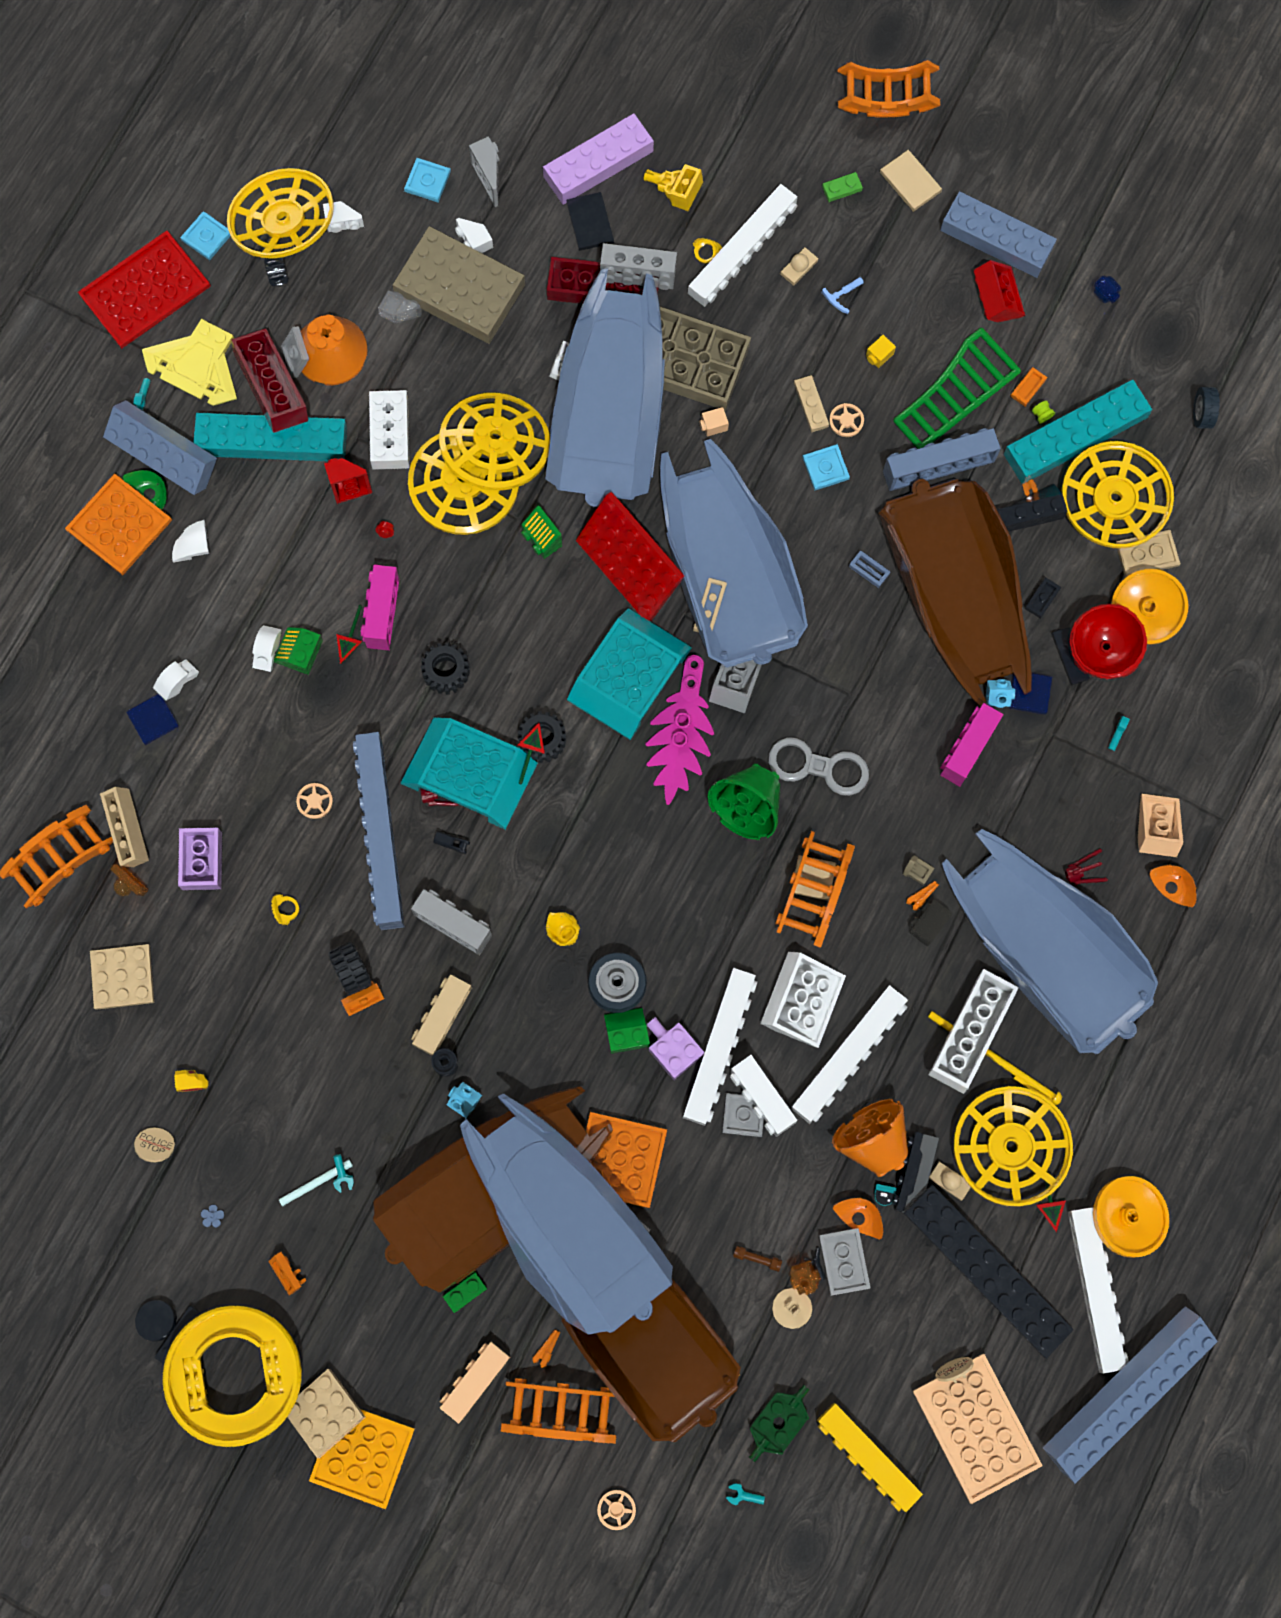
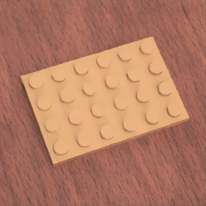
(978, 1430)

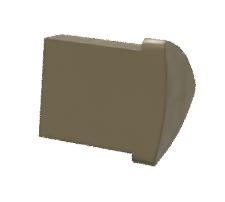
(918, 870)

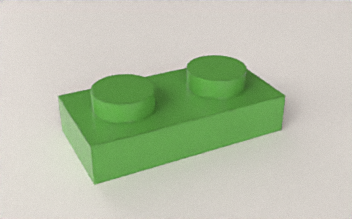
(842, 187)

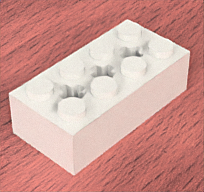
(397, 421)
(763, 1095)

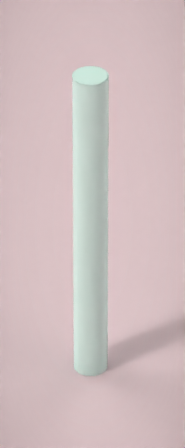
(312, 1184)

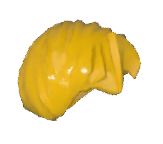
(562, 928)

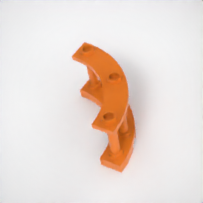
(888, 108)
(43, 840)
(832, 891)
(558, 1430)

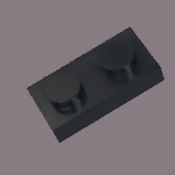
(1043, 598)

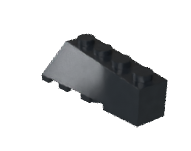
(1037, 509)

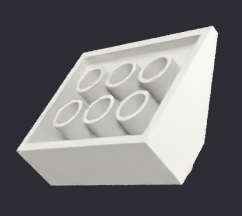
(803, 999)

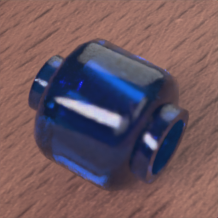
(1107, 289)

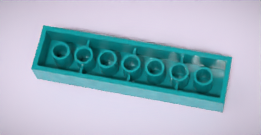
(1077, 431)
(252, 438)

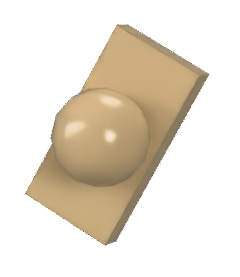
(799, 266)
(949, 1181)

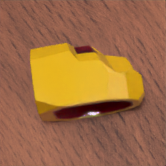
(190, 1081)

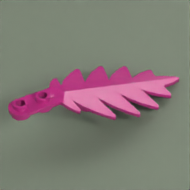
(681, 734)

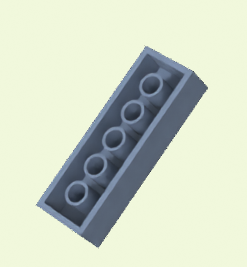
(998, 234)
(159, 447)
(941, 458)

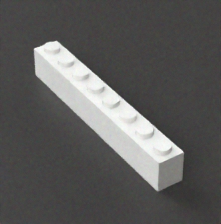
(742, 245)
(719, 1047)
(849, 1054)
(1097, 1292)

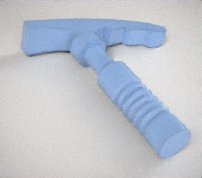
(832, 298)

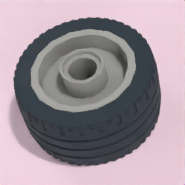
(613, 968)

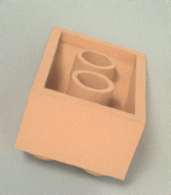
(1160, 825)

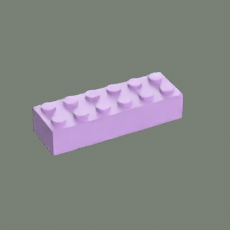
(598, 158)

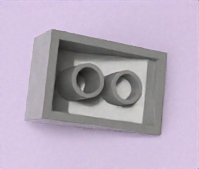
(485, 163)
(735, 685)

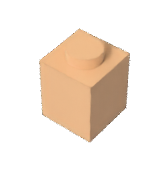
(714, 422)

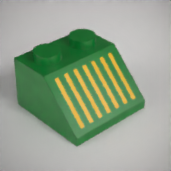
(541, 533)
(298, 649)

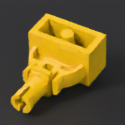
(678, 185)

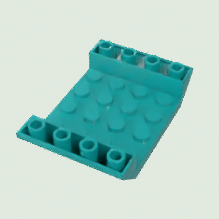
(627, 673)
(470, 769)

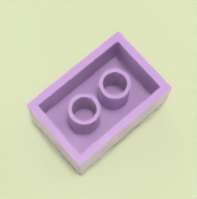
(200, 858)

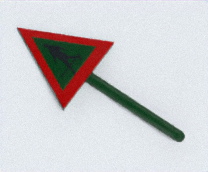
(347, 645)
(533, 742)
(1052, 1210)

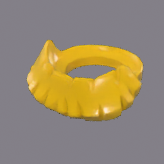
(699, 243)
(281, 918)

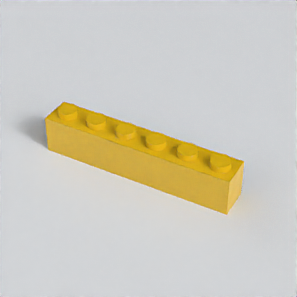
(869, 1457)

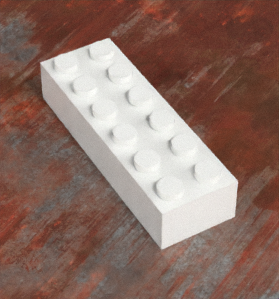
(973, 1031)

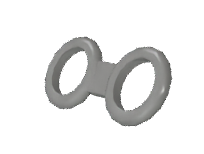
(819, 766)

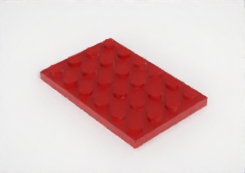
(144, 289)
(629, 557)

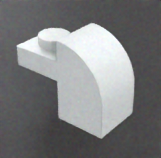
(264, 648)
(173, 678)

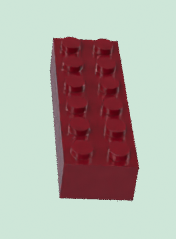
(573, 278)
(269, 380)

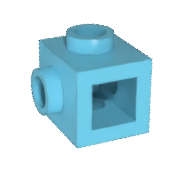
(999, 693)
(463, 1099)

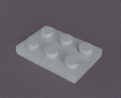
(844, 1261)

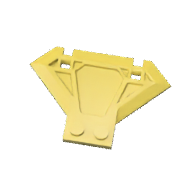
(195, 363)

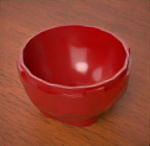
(1111, 626)

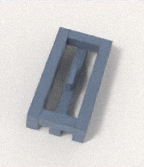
(853, 566)

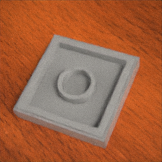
(295, 352)
(740, 1117)

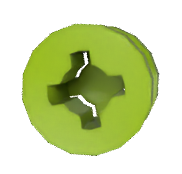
(1043, 411)

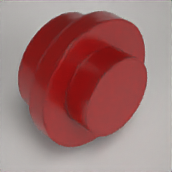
(385, 529)

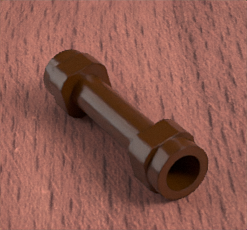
(774, 1263)

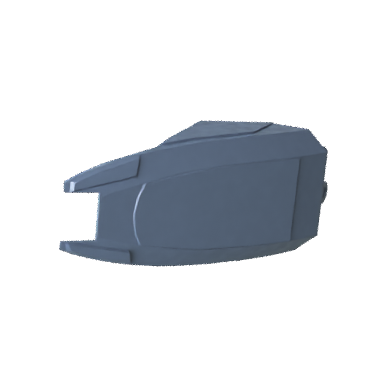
(609, 396)
(729, 537)
(1056, 946)
(567, 1224)

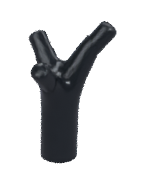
(816, 1263)

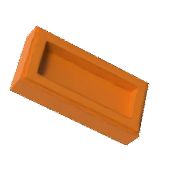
(1028, 386)

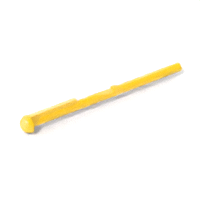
(1020, 1076)

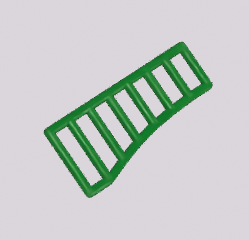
(948, 374)

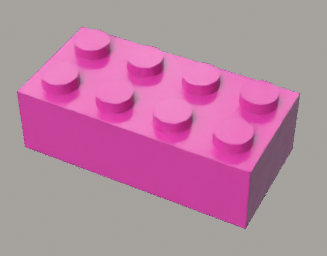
(381, 607)
(974, 739)

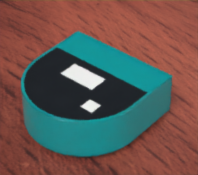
(884, 1194)

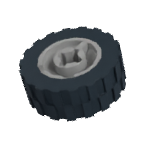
(1206, 407)

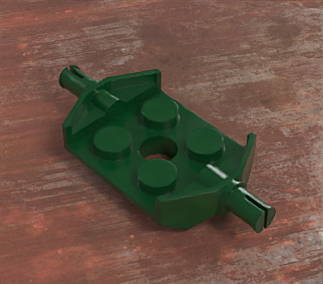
(777, 1440)

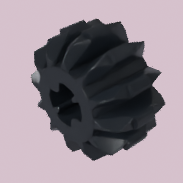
(276, 271)

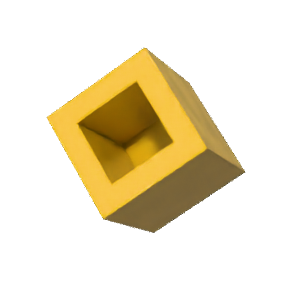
(880, 351)

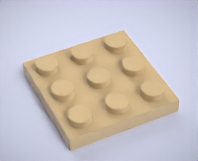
(122, 976)
(324, 1413)

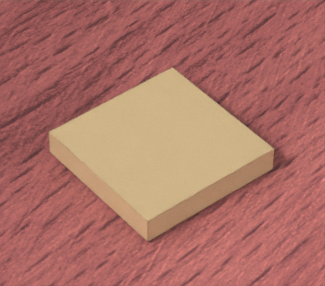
(815, 875)

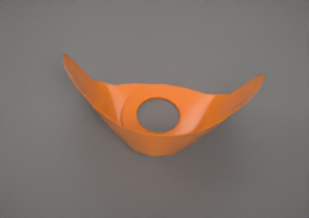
(1186, 888)
(873, 1223)

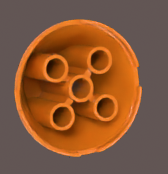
(334, 350)
(875, 1137)

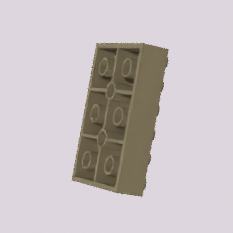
(459, 284)
(701, 358)

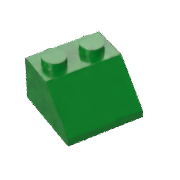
(626, 1031)

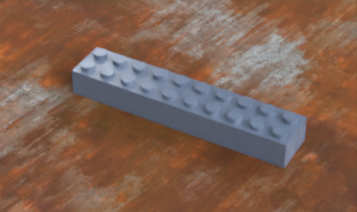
(379, 830)
(1130, 1394)

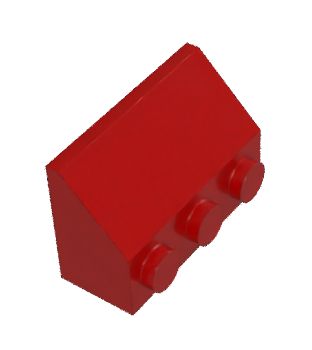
(998, 292)
(347, 480)

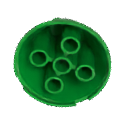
(747, 802)

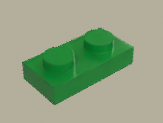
(464, 1292)

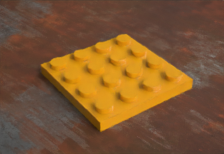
(365, 1460)

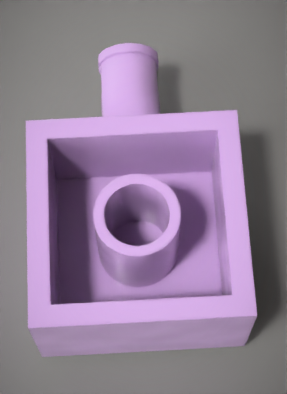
(674, 1048)

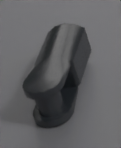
(448, 841)

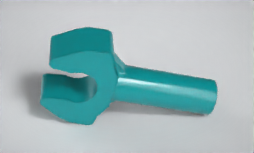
(139, 399)
(1121, 726)
(342, 1176)
(744, 1495)

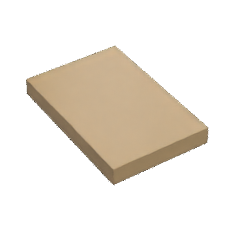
(910, 180)
(1154, 554)

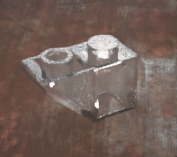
(397, 308)

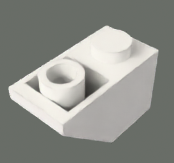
(343, 218)
(474, 235)

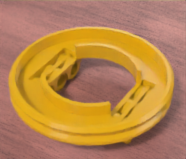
(185, 1382)

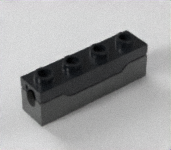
(917, 1170)

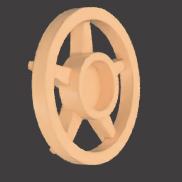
(846, 420)
(314, 801)
(616, 1509)

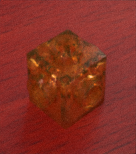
(804, 1278)

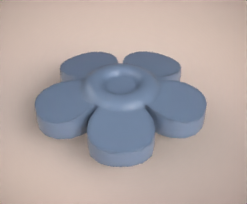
(212, 1216)

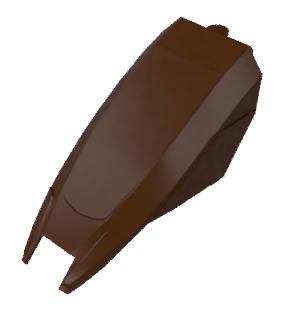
(961, 580)
(442, 1213)
(664, 1368)

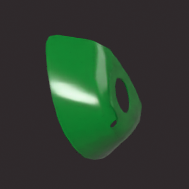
(144, 480)

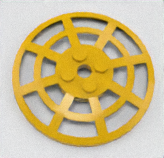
(277, 210)
(494, 447)
(1124, 488)
(458, 490)
(1022, 1138)

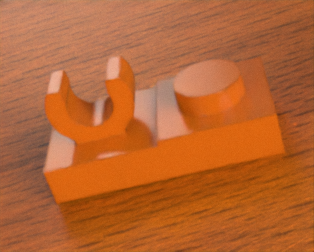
(362, 999)
(283, 1271)

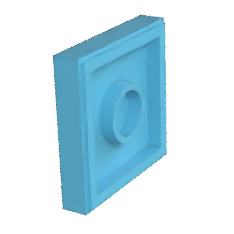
(427, 180)
(206, 235)
(826, 467)

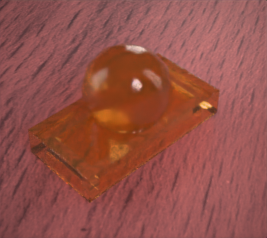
(127, 882)

